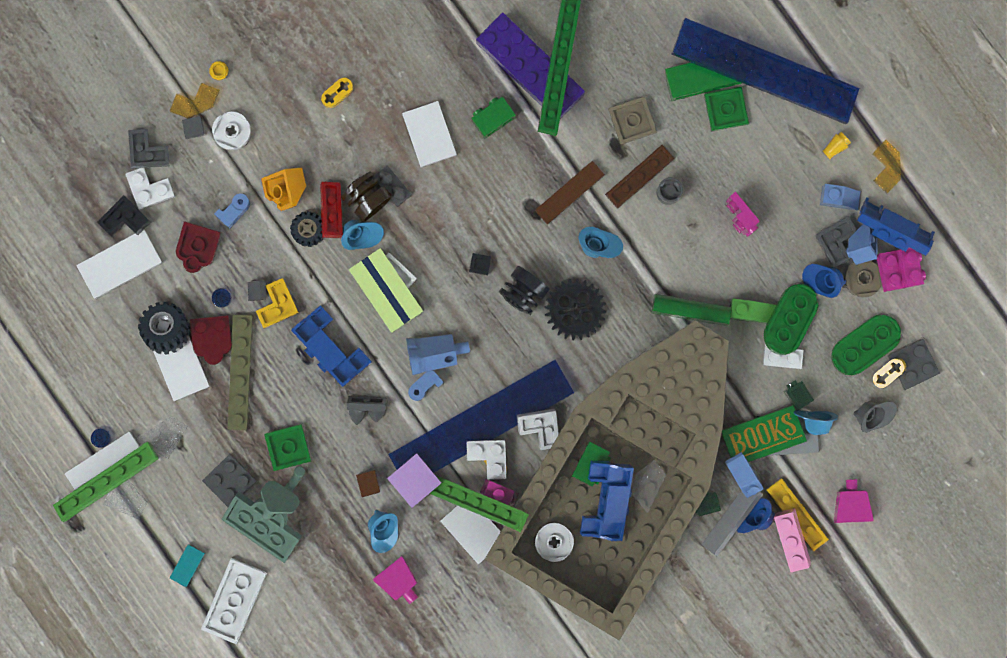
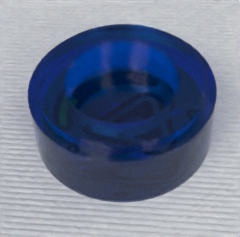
(221, 298)
(100, 438)

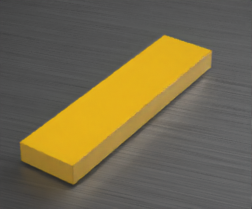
(787, 500)

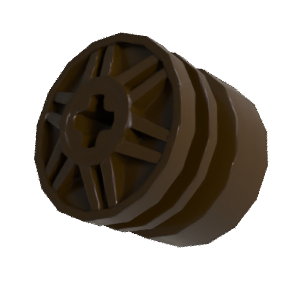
(364, 194)

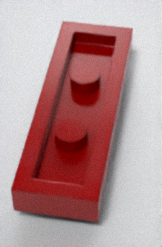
(331, 209)

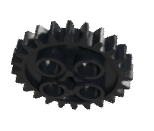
(571, 292)

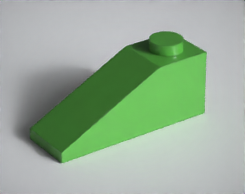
(751, 311)

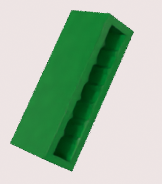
(693, 80)
(691, 310)

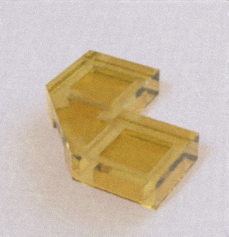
(203, 102)
(890, 158)

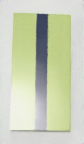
(386, 290)

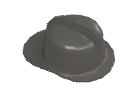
(874, 415)

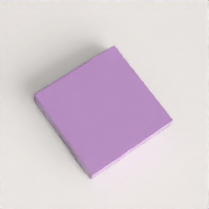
(414, 480)

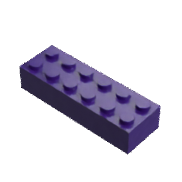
(523, 60)

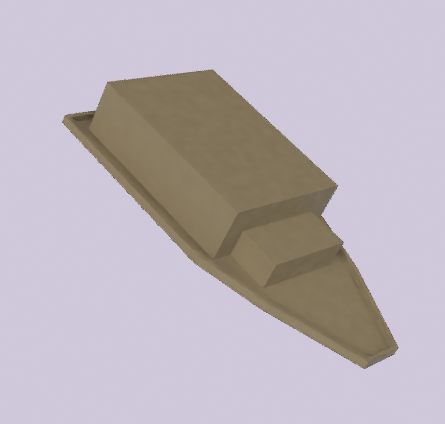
(651, 409)

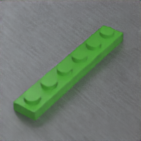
(105, 481)
(480, 504)

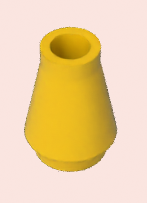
(836, 145)

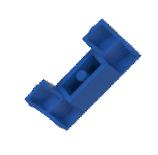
(895, 228)
(330, 357)
(613, 501)

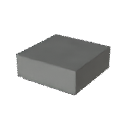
(193, 127)
(256, 290)

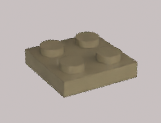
(632, 120)

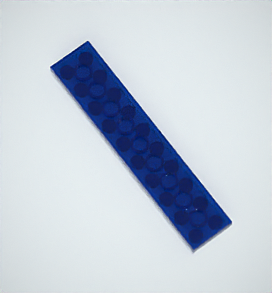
(765, 71)
(487, 418)

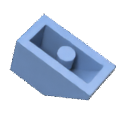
(839, 197)
(862, 245)
(744, 475)

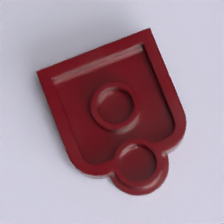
(197, 246)
(211, 338)

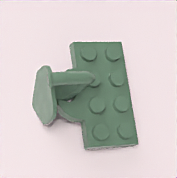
(267, 518)

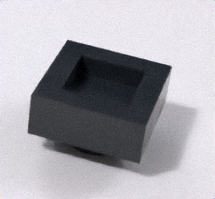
(480, 264)

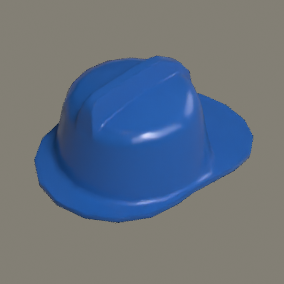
(823, 280)
(759, 517)

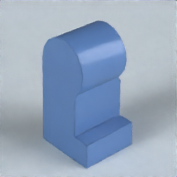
(234, 211)
(423, 384)

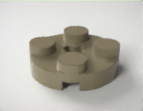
(857, 287)

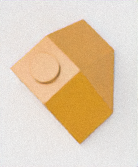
(284, 187)

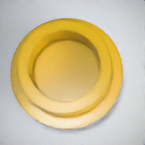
(218, 70)

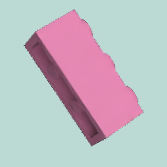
(792, 540)

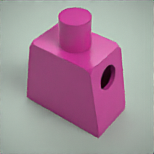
(499, 493)
(852, 504)
(398, 581)

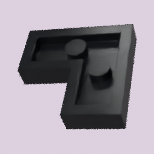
(123, 213)

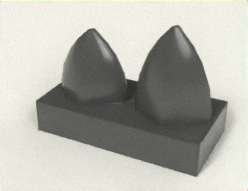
(393, 185)
(358, 405)

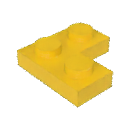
(282, 305)

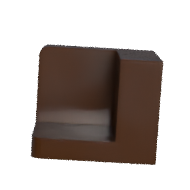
(368, 483)

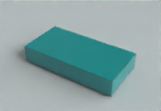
(187, 565)

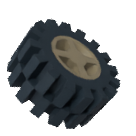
(305, 223)

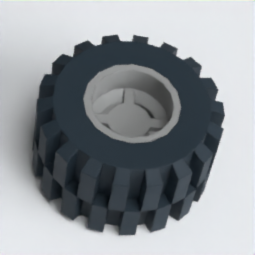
(164, 328)

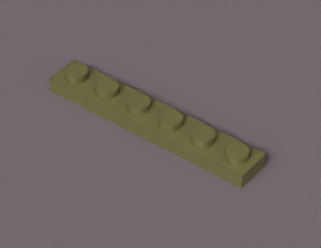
(240, 372)

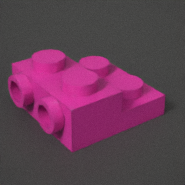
(745, 220)
(900, 269)

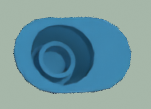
(361, 234)
(600, 243)
(817, 421)
(383, 531)

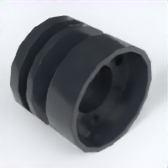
(524, 290)

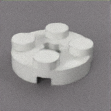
(226, 121)
(560, 533)

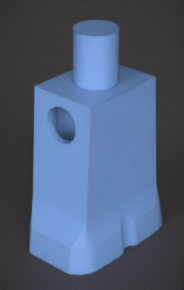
(434, 352)

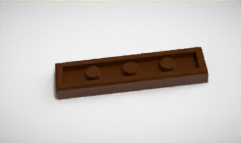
(639, 176)
(569, 192)

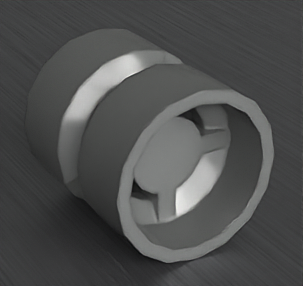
(669, 191)

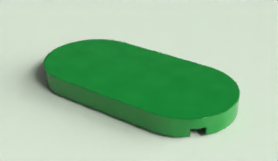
(790, 319)
(866, 345)

